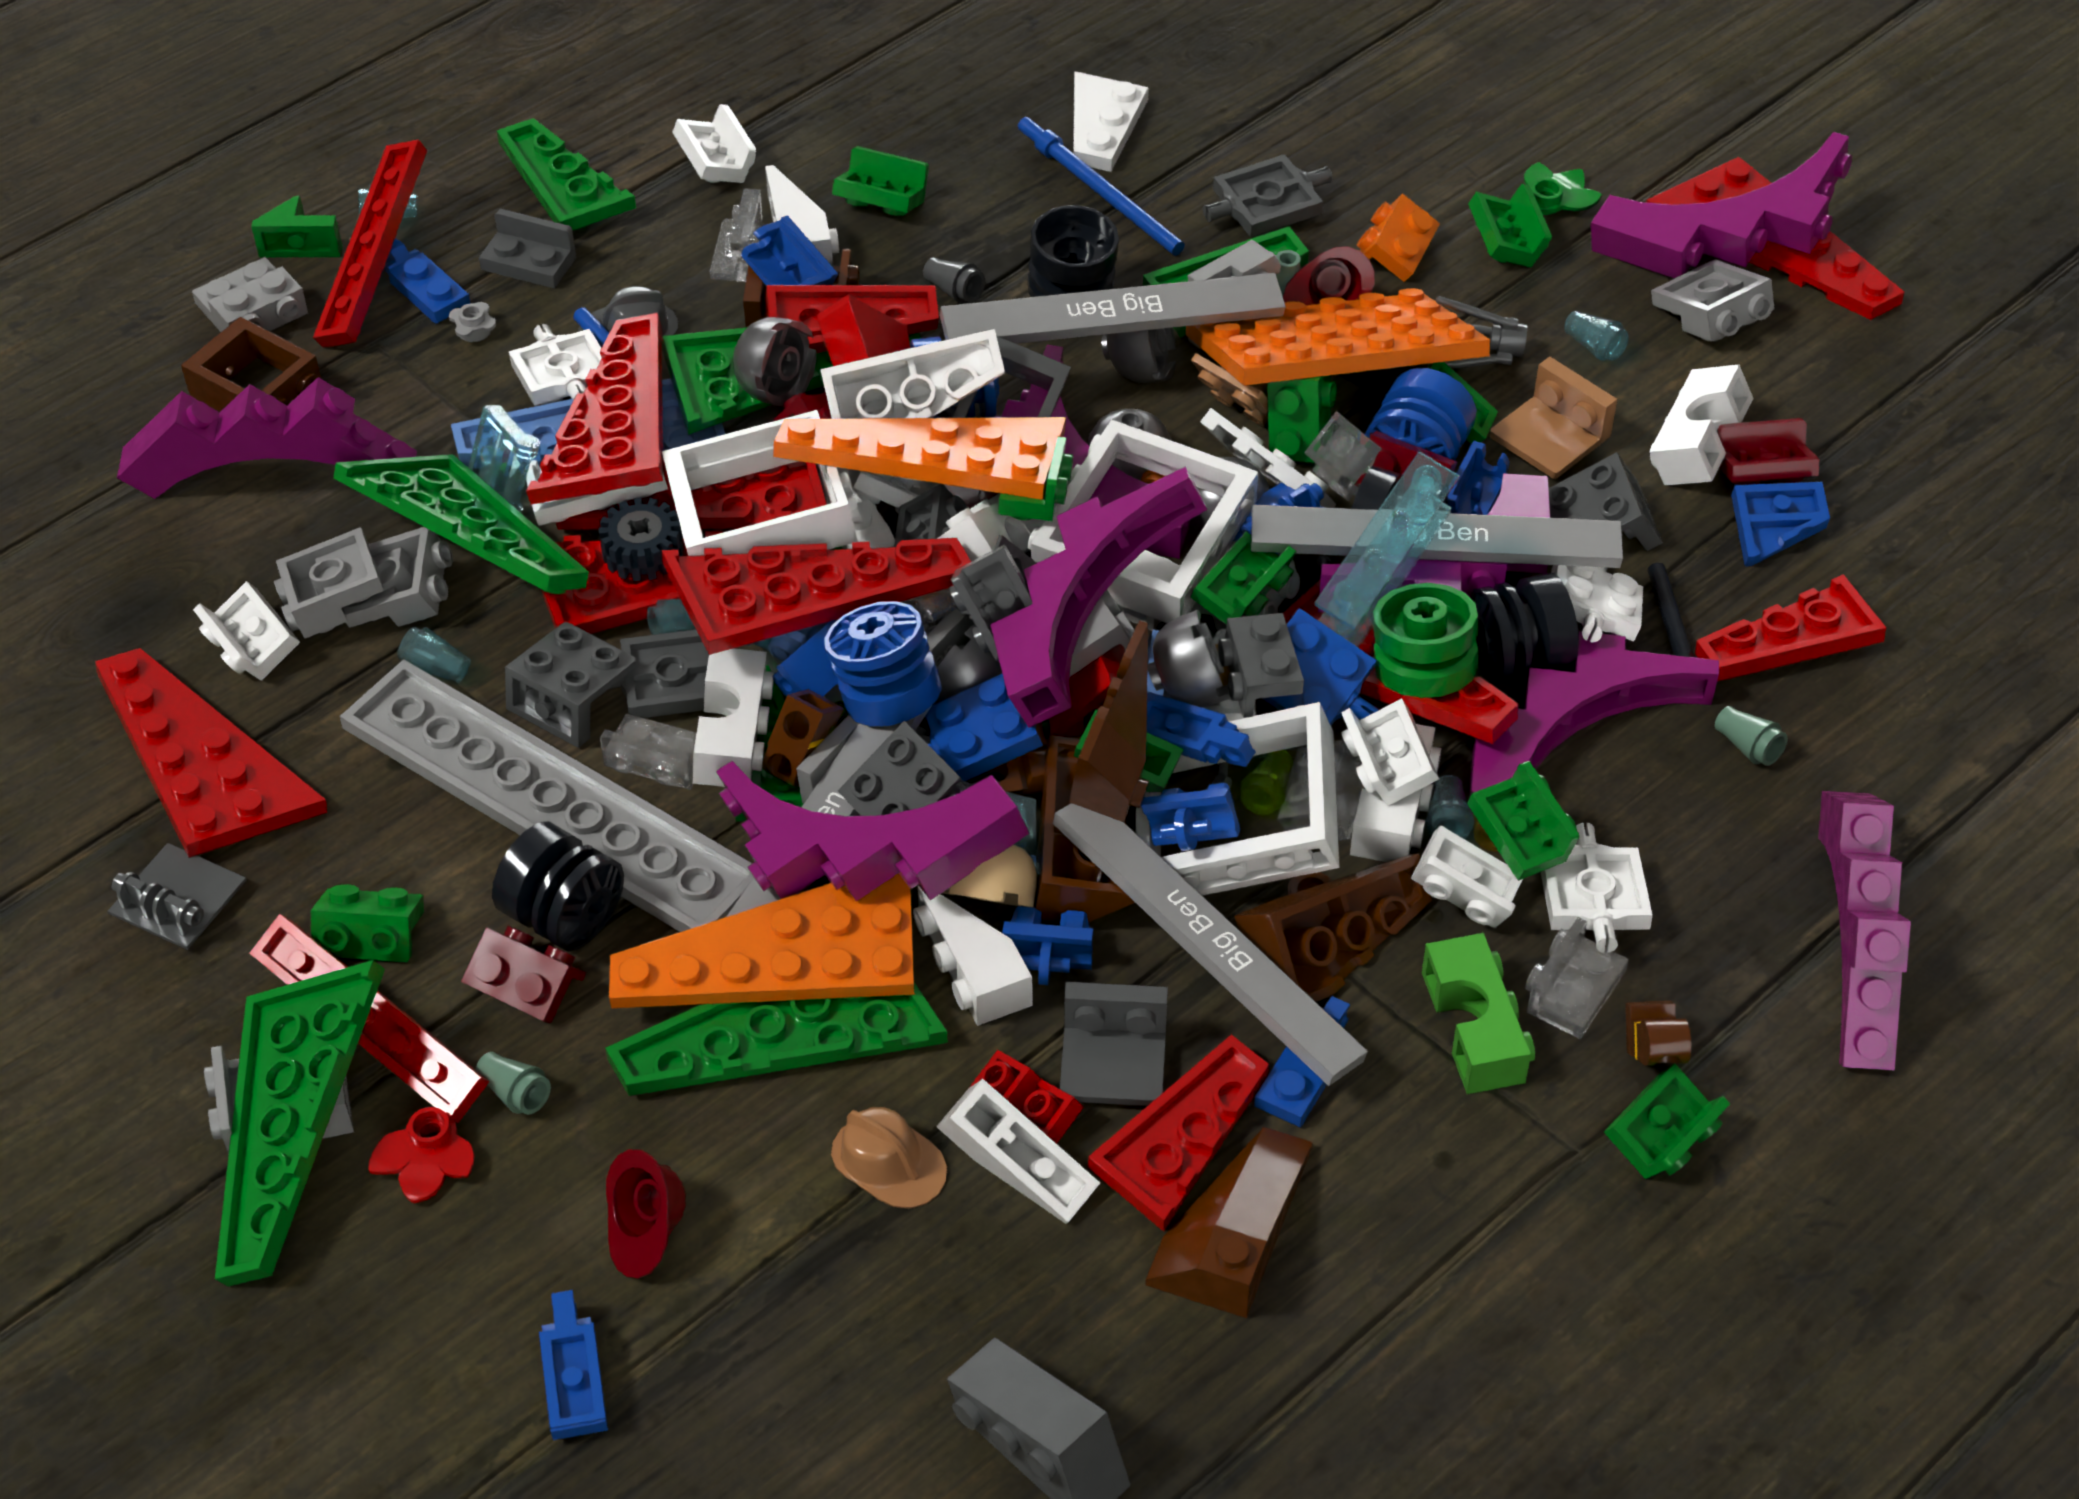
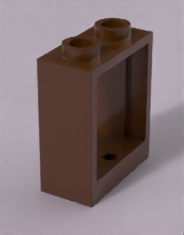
(228, 353)

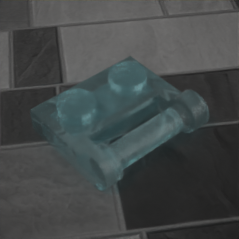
(493, 452)

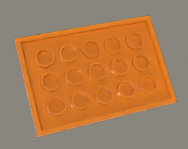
(1340, 338)

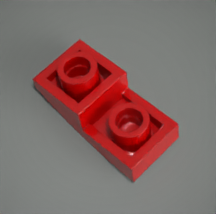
(1035, 1098)

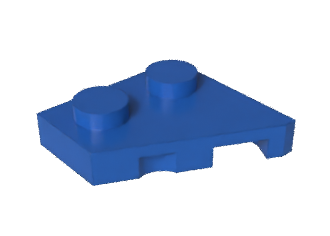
(1777, 516)

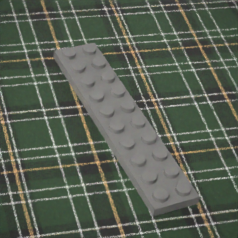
(527, 782)

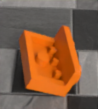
(1399, 236)

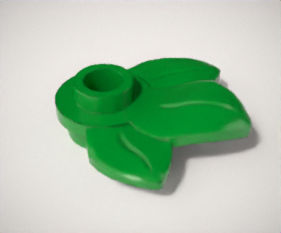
(1560, 190)

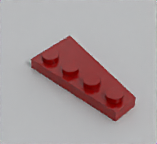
(907, 304)
(1805, 630)
(1177, 1135)

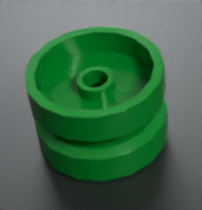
(1425, 640)

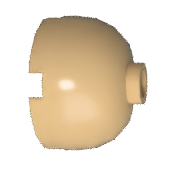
(1002, 879)

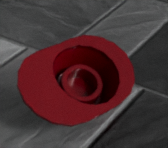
(1333, 273)
(643, 1210)

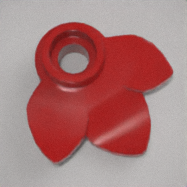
(421, 1160)

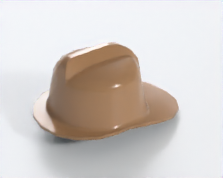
(889, 1158)

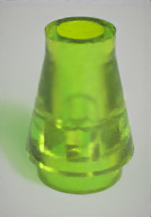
(1267, 783)

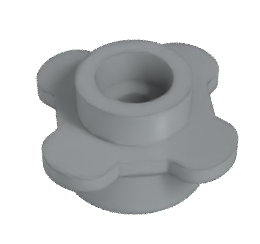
(472, 321)

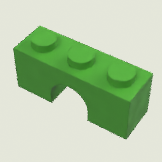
(1469, 978)

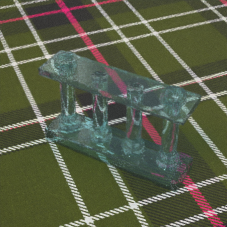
(1387, 548)

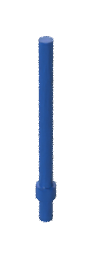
(1052, 146)

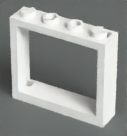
(745, 454)
(1133, 588)
(1276, 854)

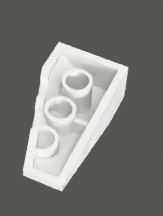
(913, 380)

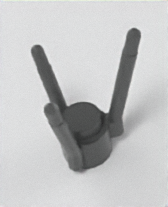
(1505, 335)

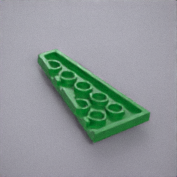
(769, 1037)
(286, 1088)

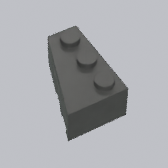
(1039, 1424)

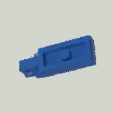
(424, 282)
(1199, 731)
(1291, 1085)
(572, 1371)

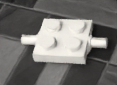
(555, 364)
(1603, 600)
(1600, 887)

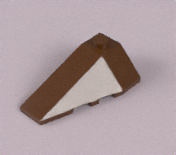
(1115, 749)
(1063, 871)
(1335, 925)
(1231, 1229)

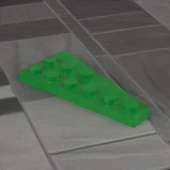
(706, 381)
(467, 511)

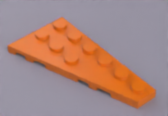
(971, 453)
(781, 951)

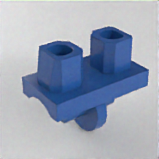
(1191, 816)
(1051, 946)

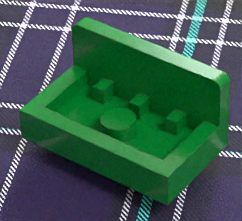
(883, 181)
(1513, 227)
(1298, 413)
(1056, 490)
(1242, 580)
(1525, 822)
(366, 922)
(1665, 1123)

